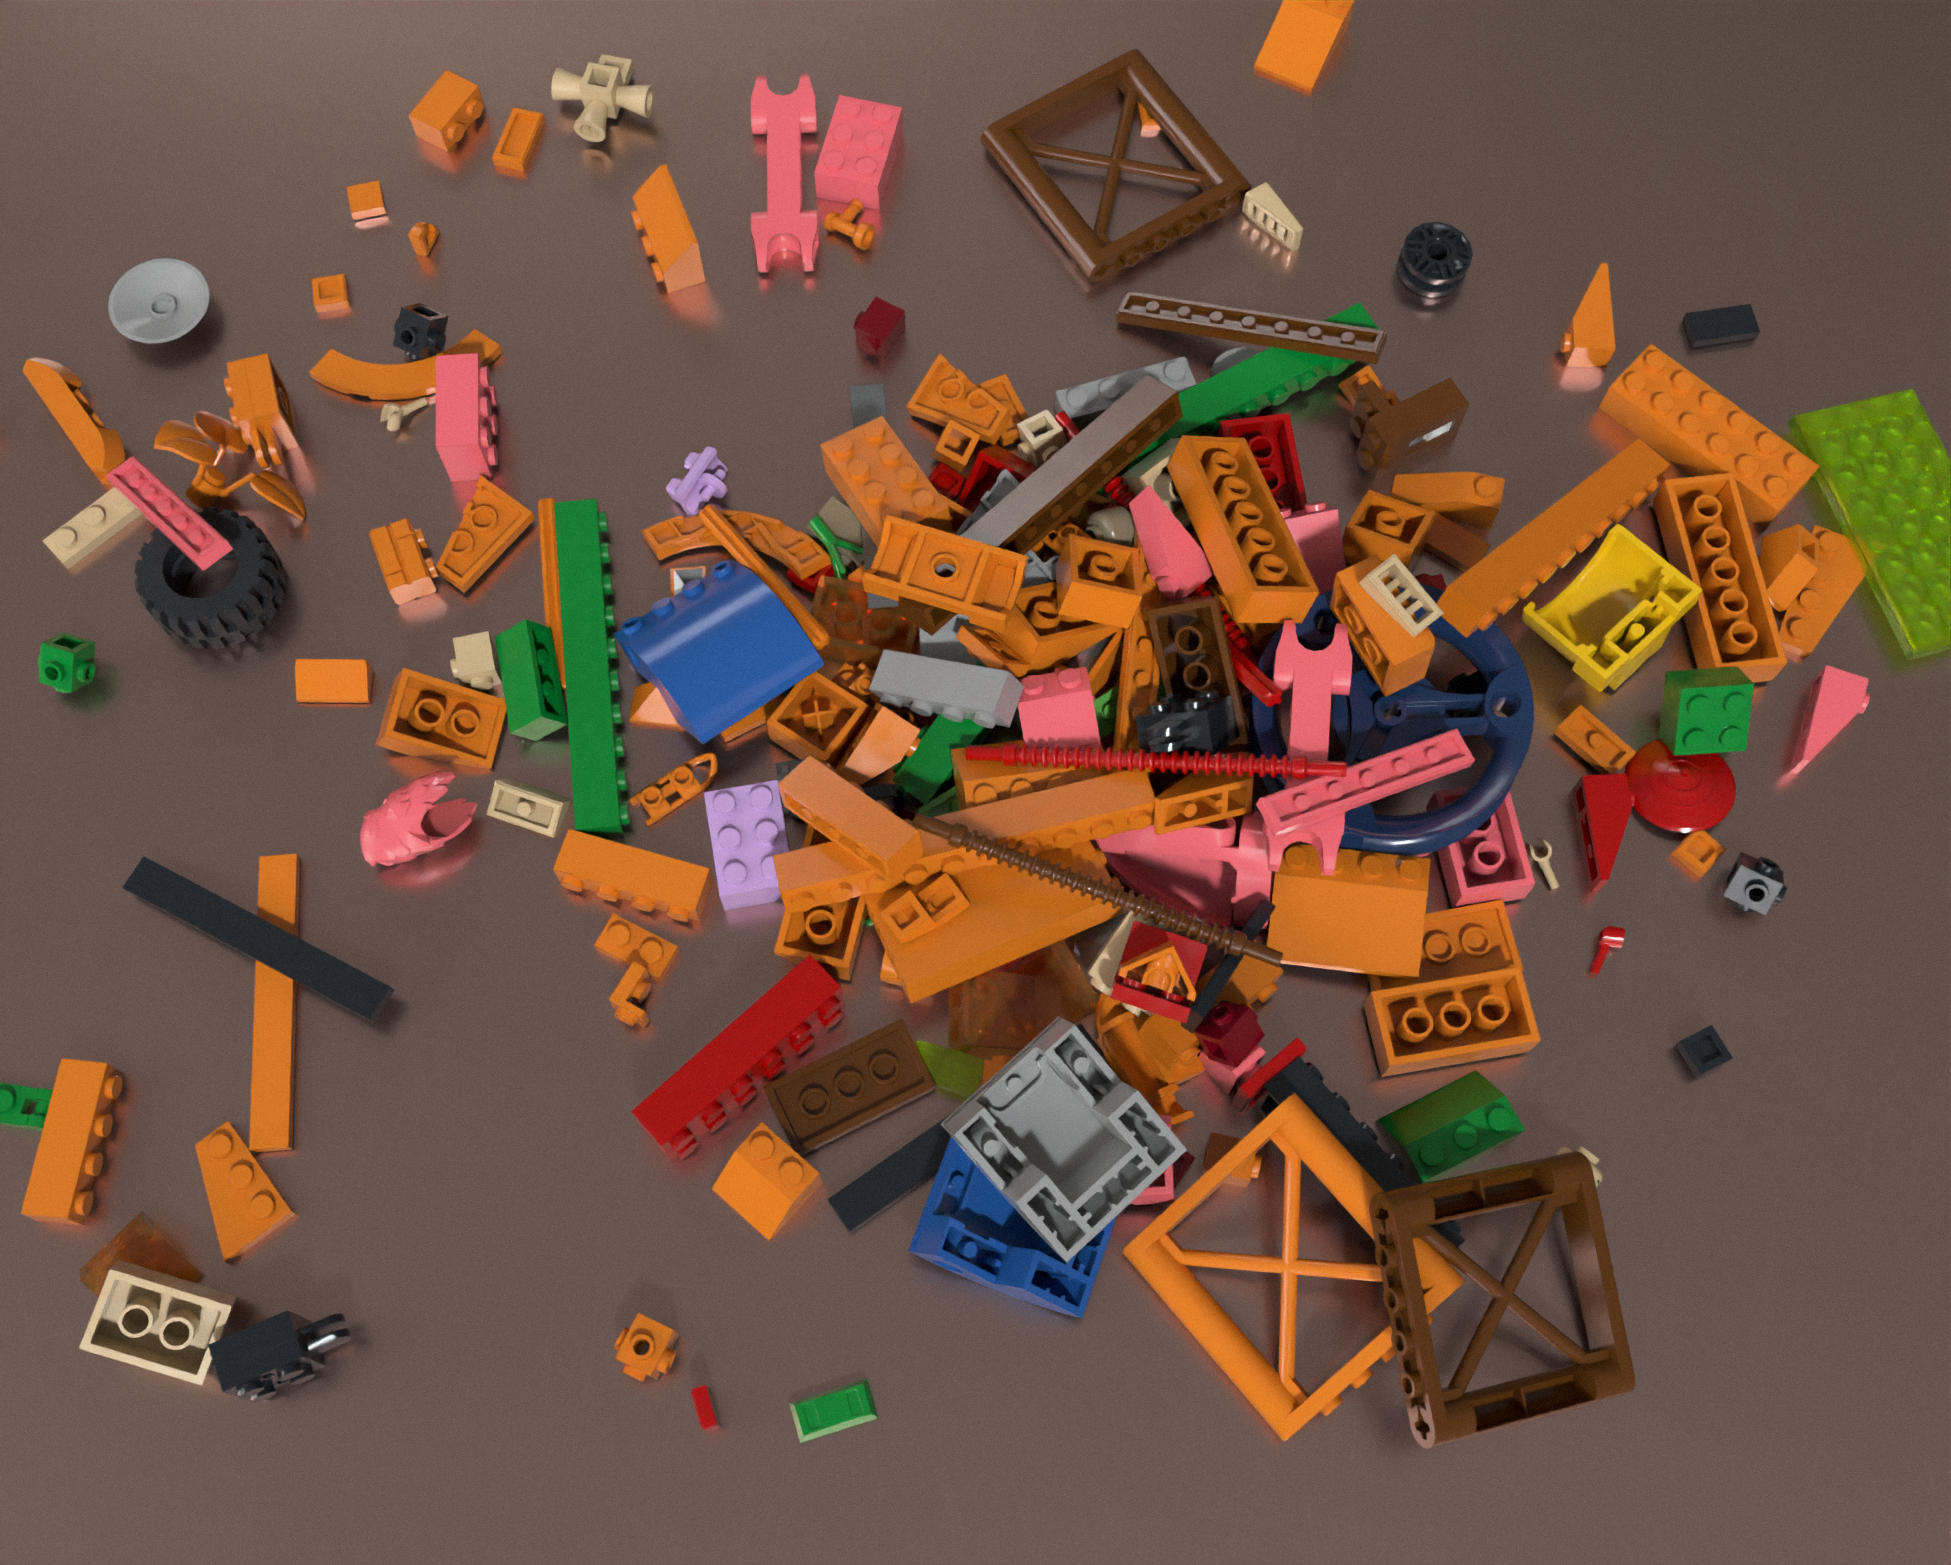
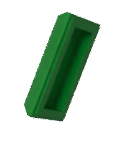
(833, 1410)

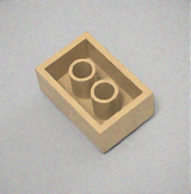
(157, 1322)

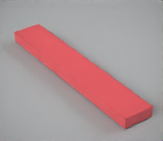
(169, 513)
(1365, 782)

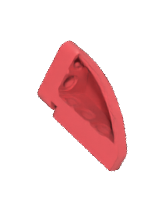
(1203, 869)

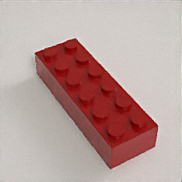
(741, 1059)

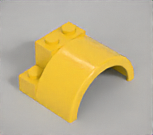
(1607, 613)

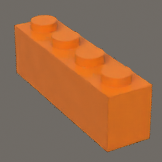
(852, 818)
(633, 875)
(1173, 1043)
(72, 1142)

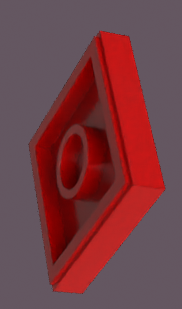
(1251, 1089)

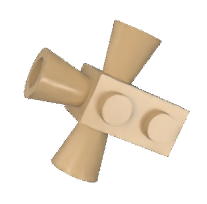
(603, 92)

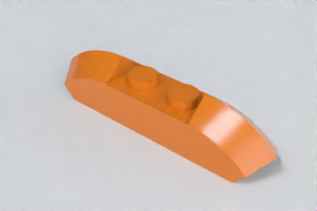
(60, 392)

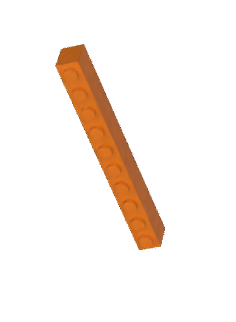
(1552, 539)
(1031, 821)

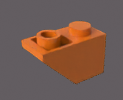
(1788, 563)

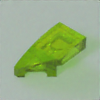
(951, 1068)

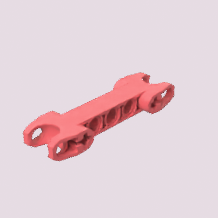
(784, 223)
(1312, 680)

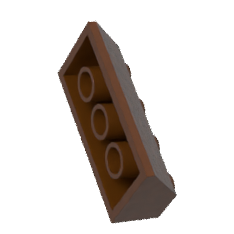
(1196, 652)

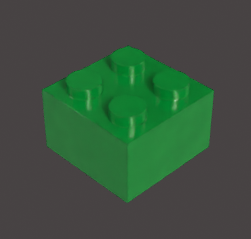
(1706, 710)

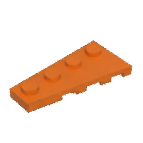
(1822, 596)

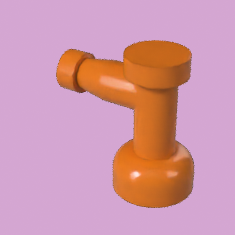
(861, 234)

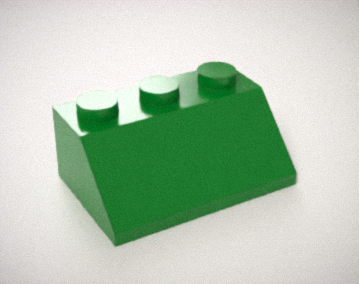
(1450, 1127)

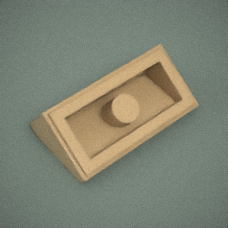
(527, 806)

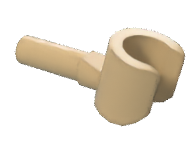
(394, 412)
(1543, 861)

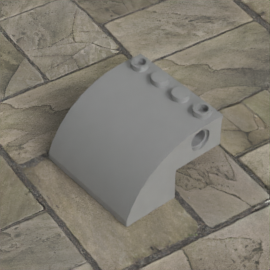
(1063, 1137)

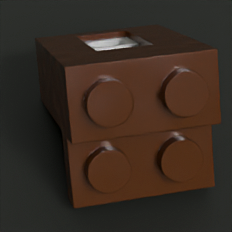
(1407, 429)

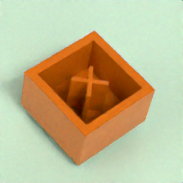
(817, 720)

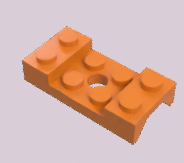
(981, 587)

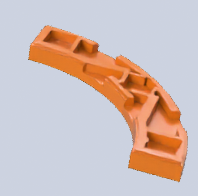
(395, 380)
(760, 531)

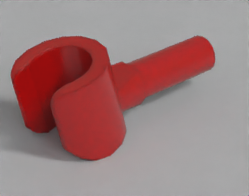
(1608, 937)

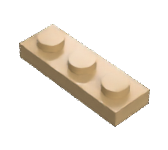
(91, 527)

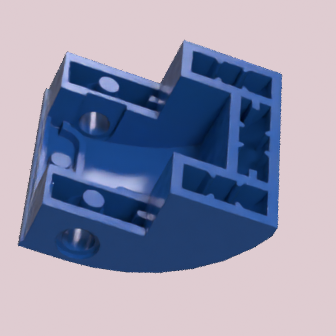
(719, 649)
(984, 1239)

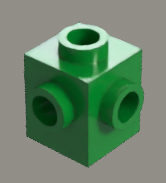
(66, 662)

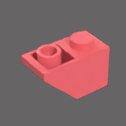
(1230, 1077)

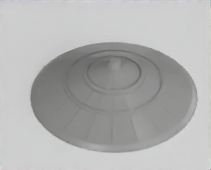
(158, 300)

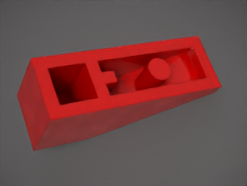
(1602, 813)

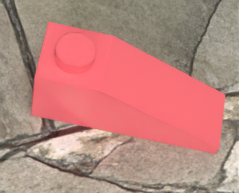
(1170, 551)
(1831, 705)

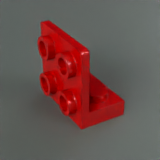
(1149, 998)

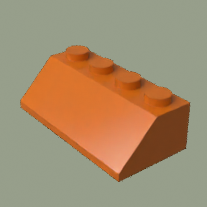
(991, 781)
(826, 931)

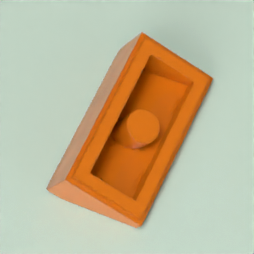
(333, 680)

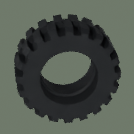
(226, 614)

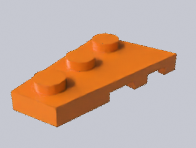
(485, 532)
(239, 1192)

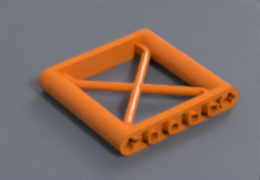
(1163, 1265)

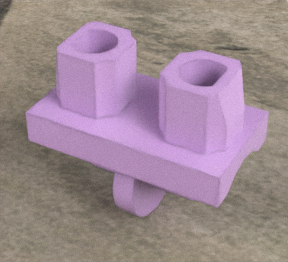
(700, 483)

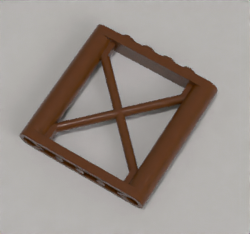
(1091, 249)
(1598, 1374)

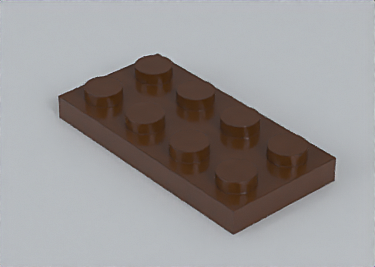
(849, 1087)

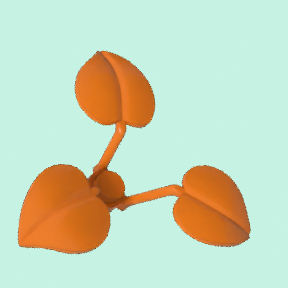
(210, 482)

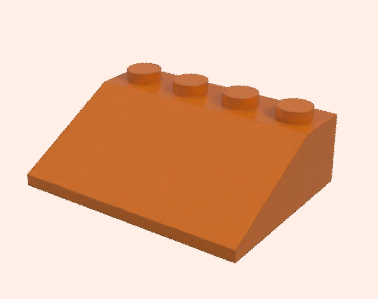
(1355, 921)

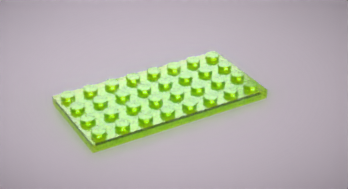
(1893, 502)

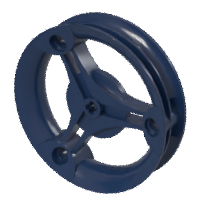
(1416, 716)

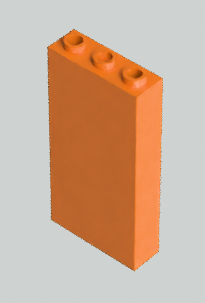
(1004, 922)

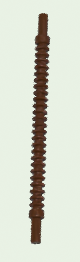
(1234, 942)

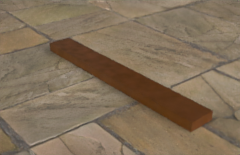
(1252, 327)

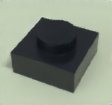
(1704, 1051)

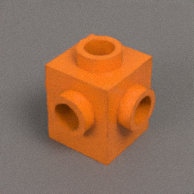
(641, 1334)

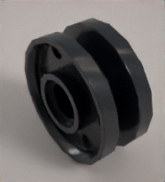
(1434, 259)

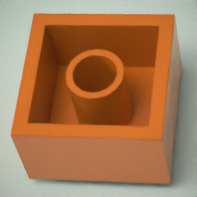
(1386, 528)
(1098, 581)

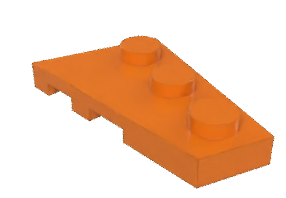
(951, 395)

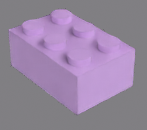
(745, 834)

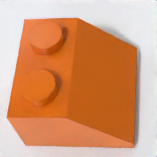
(766, 1181)

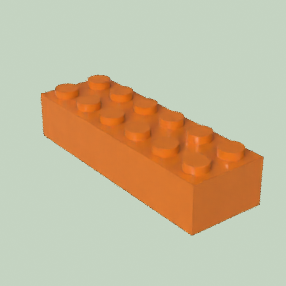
(1707, 433)
(1242, 530)
(1714, 548)

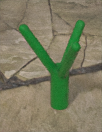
(831, 543)

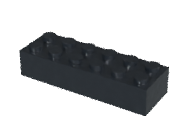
(1354, 1136)

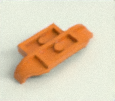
(1136, 1063)

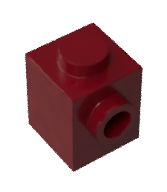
(879, 327)
(1229, 1033)

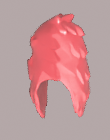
(411, 823)

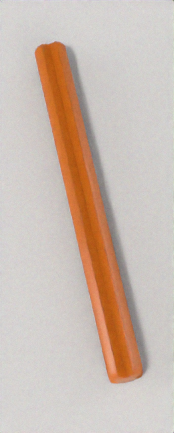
(750, 559)
(551, 579)

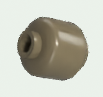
(1112, 526)

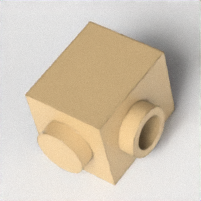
(476, 661)

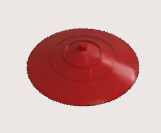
(1680, 790)

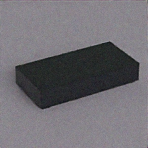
(1721, 325)

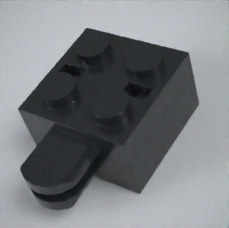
(1187, 724)
(275, 1353)

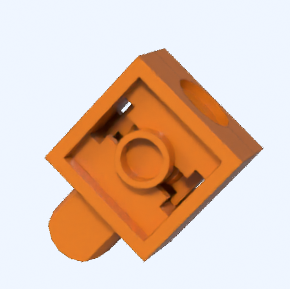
(261, 408)

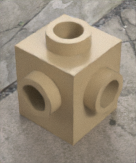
(1040, 438)

